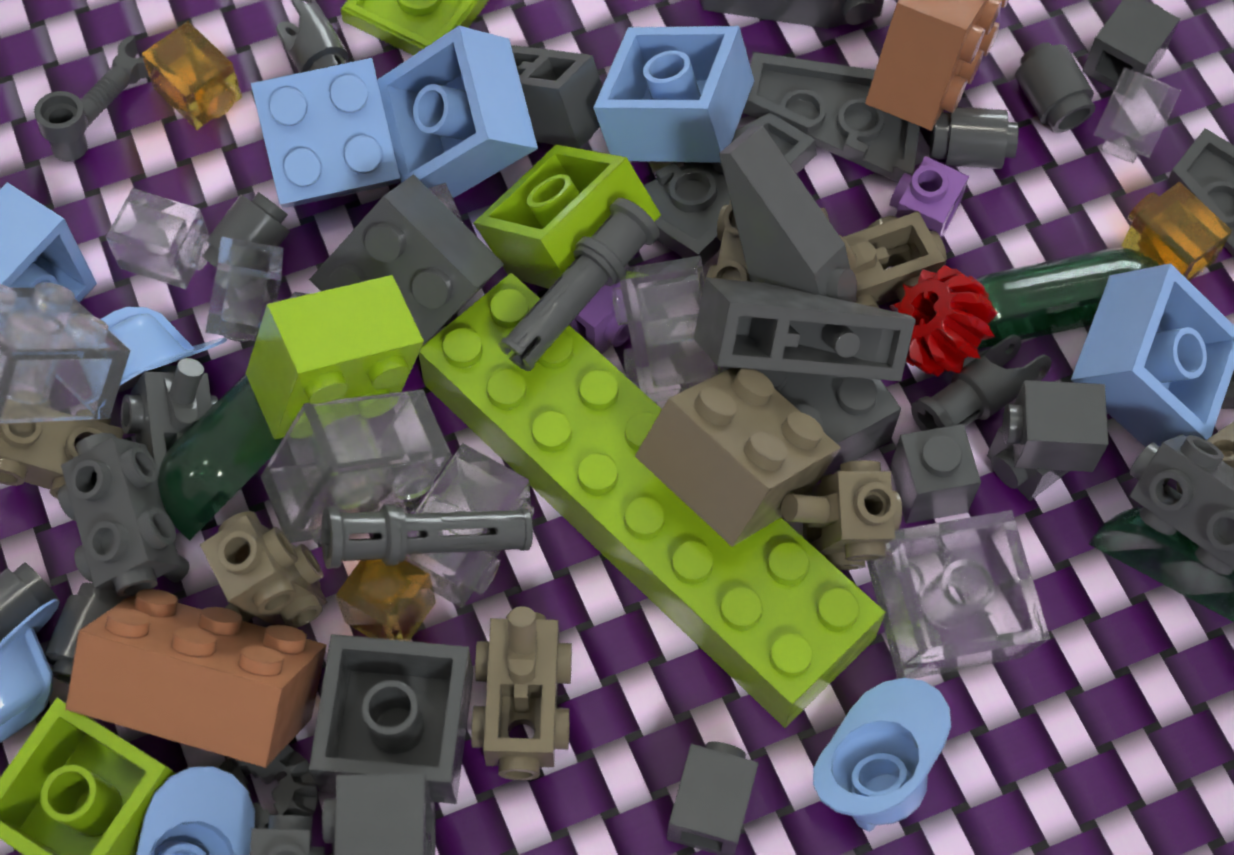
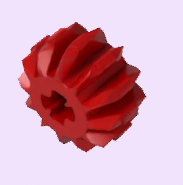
(949, 321)

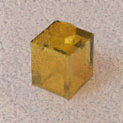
(192, 75)
(1177, 231)
(386, 599)

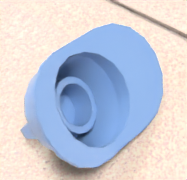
(150, 339)
(24, 673)
(884, 753)
(198, 815)

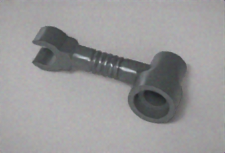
(65, 117)

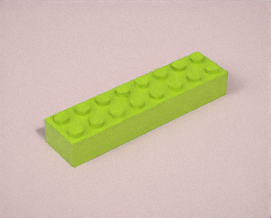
(572, 426)

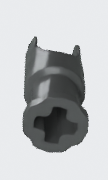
(314, 41)
(979, 388)

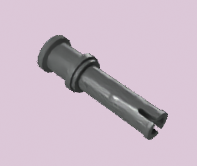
(597, 263)
(390, 537)

